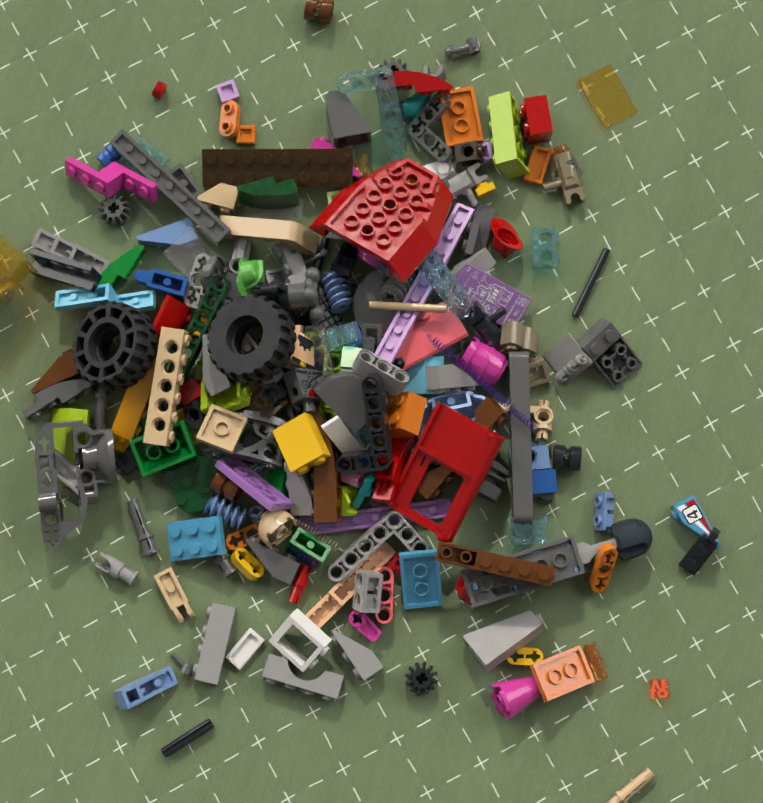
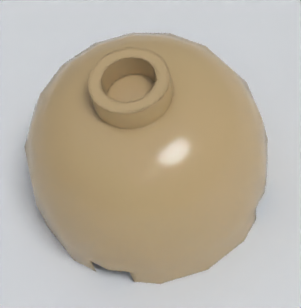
(276, 527)

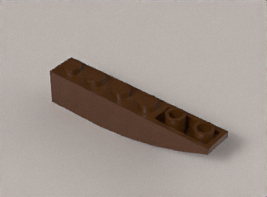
(327, 481)
(495, 564)

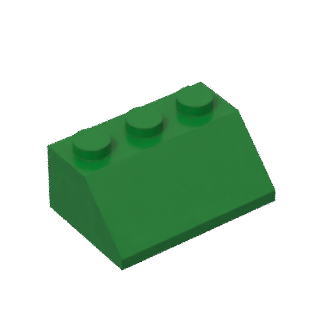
(155, 458)

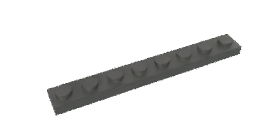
(170, 186)

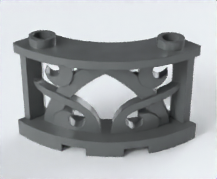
(262, 446)

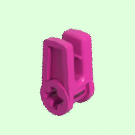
(367, 627)

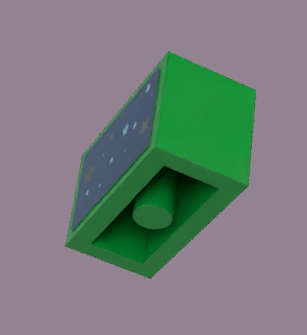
(308, 548)

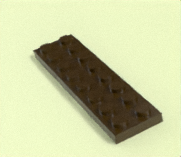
(306, 166)

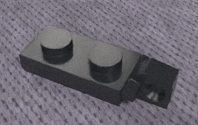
(700, 551)

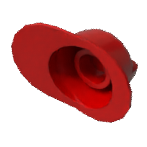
(505, 237)

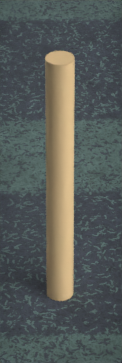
(407, 306)

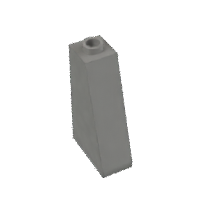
(501, 640)

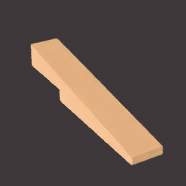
(345, 588)

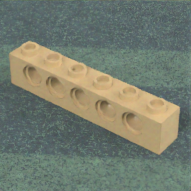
(161, 376)

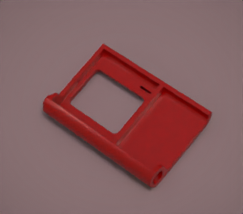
(459, 446)

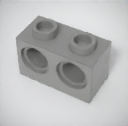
(367, 591)

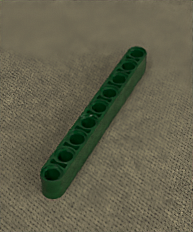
(196, 325)

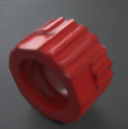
(159, 90)

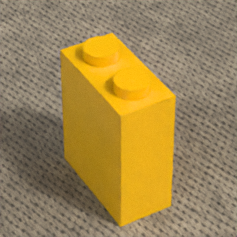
(301, 444)

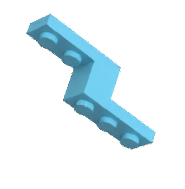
(104, 293)

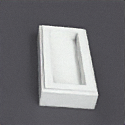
(245, 648)

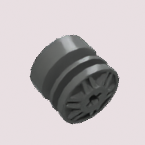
(488, 488)

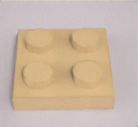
(221, 429)

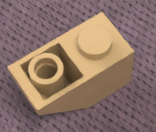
(220, 197)

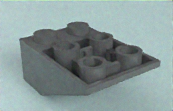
(609, 352)

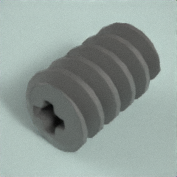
(395, 290)

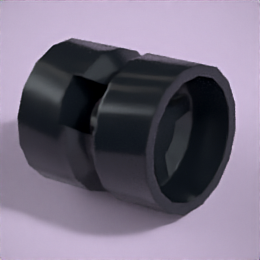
(574, 456)

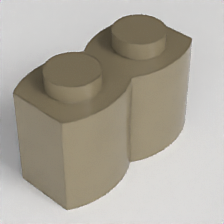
(519, 338)

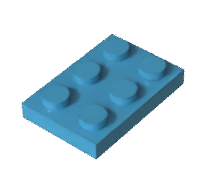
(196, 538)
(420, 579)

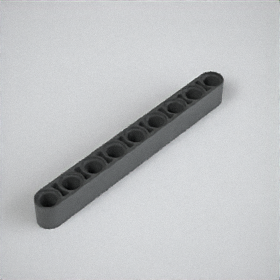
(520, 438)

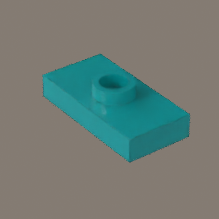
(365, 490)

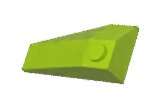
(64, 435)

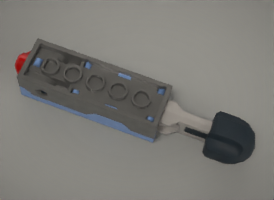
(478, 588)

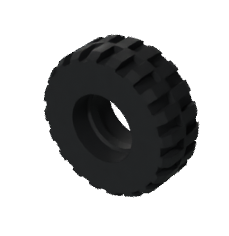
(233, 324)
(135, 350)

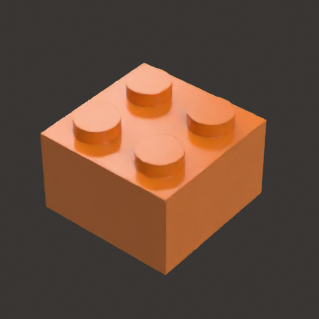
(405, 414)

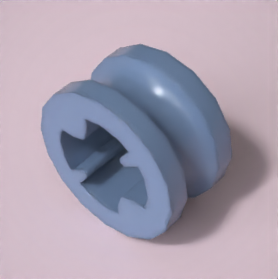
(255, 513)

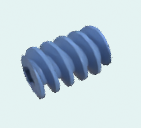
(336, 292)
(225, 510)

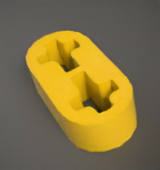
(247, 564)
(526, 661)

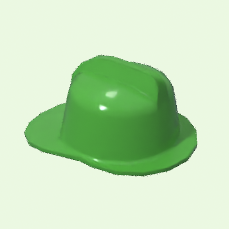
(249, 274)

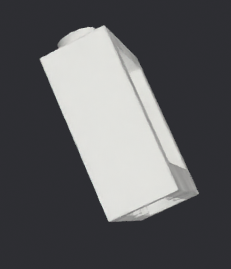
(310, 630)

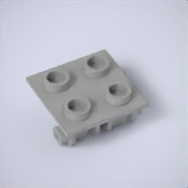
(567, 359)

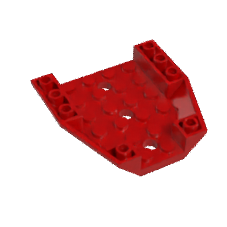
(401, 234)

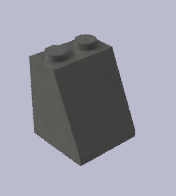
(345, 121)

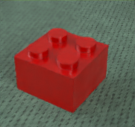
(536, 119)

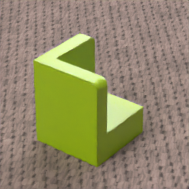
(348, 496)

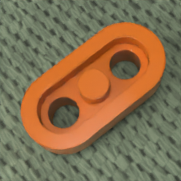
(230, 118)

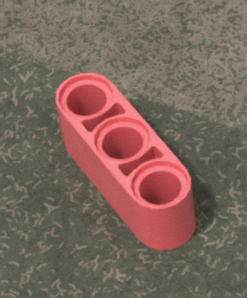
(387, 605)

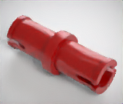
(300, 583)

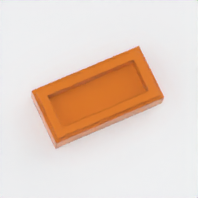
(538, 165)

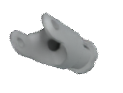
(118, 570)

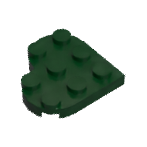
(192, 482)

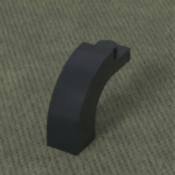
(346, 259)

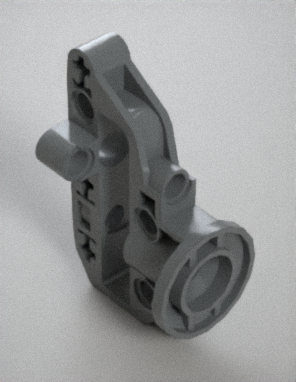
(93, 457)

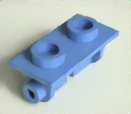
(603, 501)

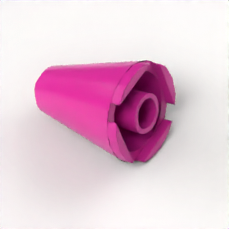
(514, 695)

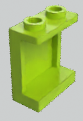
(231, 400)

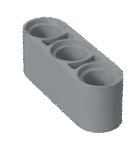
(393, 377)

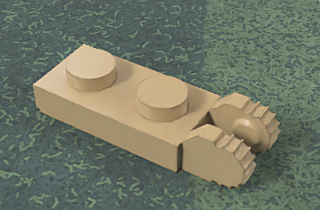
(173, 592)

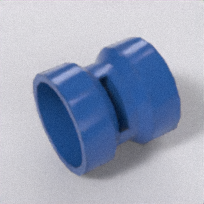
(109, 155)

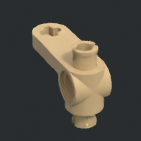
(536, 412)

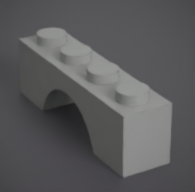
(278, 669)

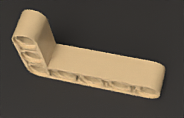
(272, 231)

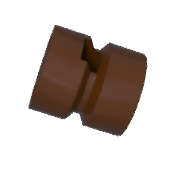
(325, 11)
(223, 485)

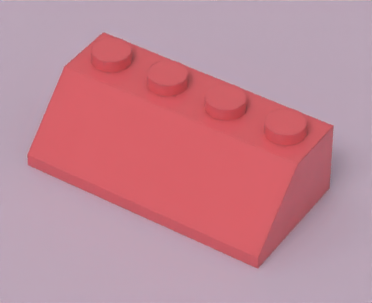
(440, 325)

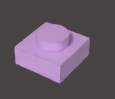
(227, 91)

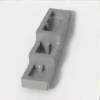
(60, 247)

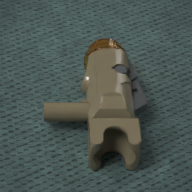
(568, 175)

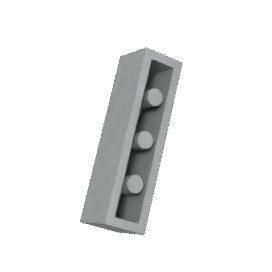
(215, 643)

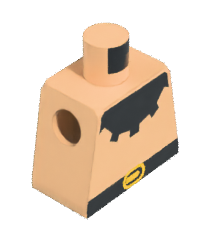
(304, 351)

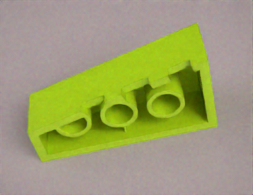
(506, 134)

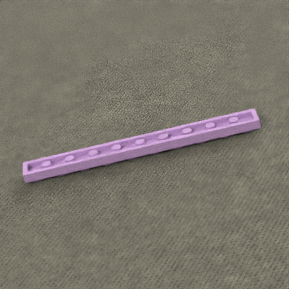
(421, 288)

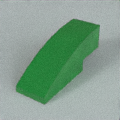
(123, 266)

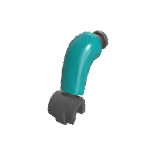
(413, 105)

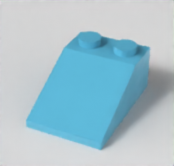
(417, 377)

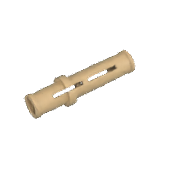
(633, 787)

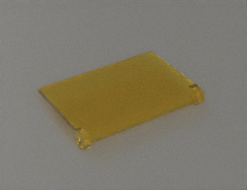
(607, 96)

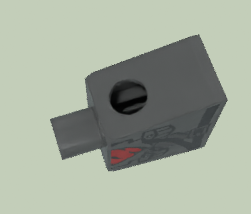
(300, 387)

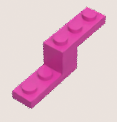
(111, 179)

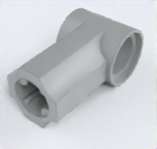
(241, 250)

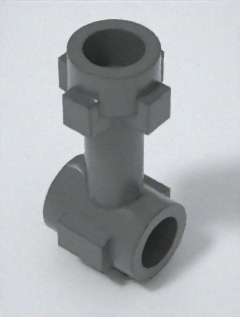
(473, 46)

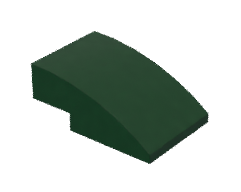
(268, 194)

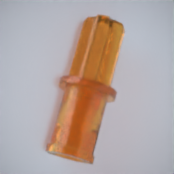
(596, 661)

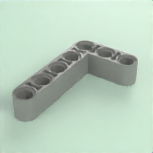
(375, 542)

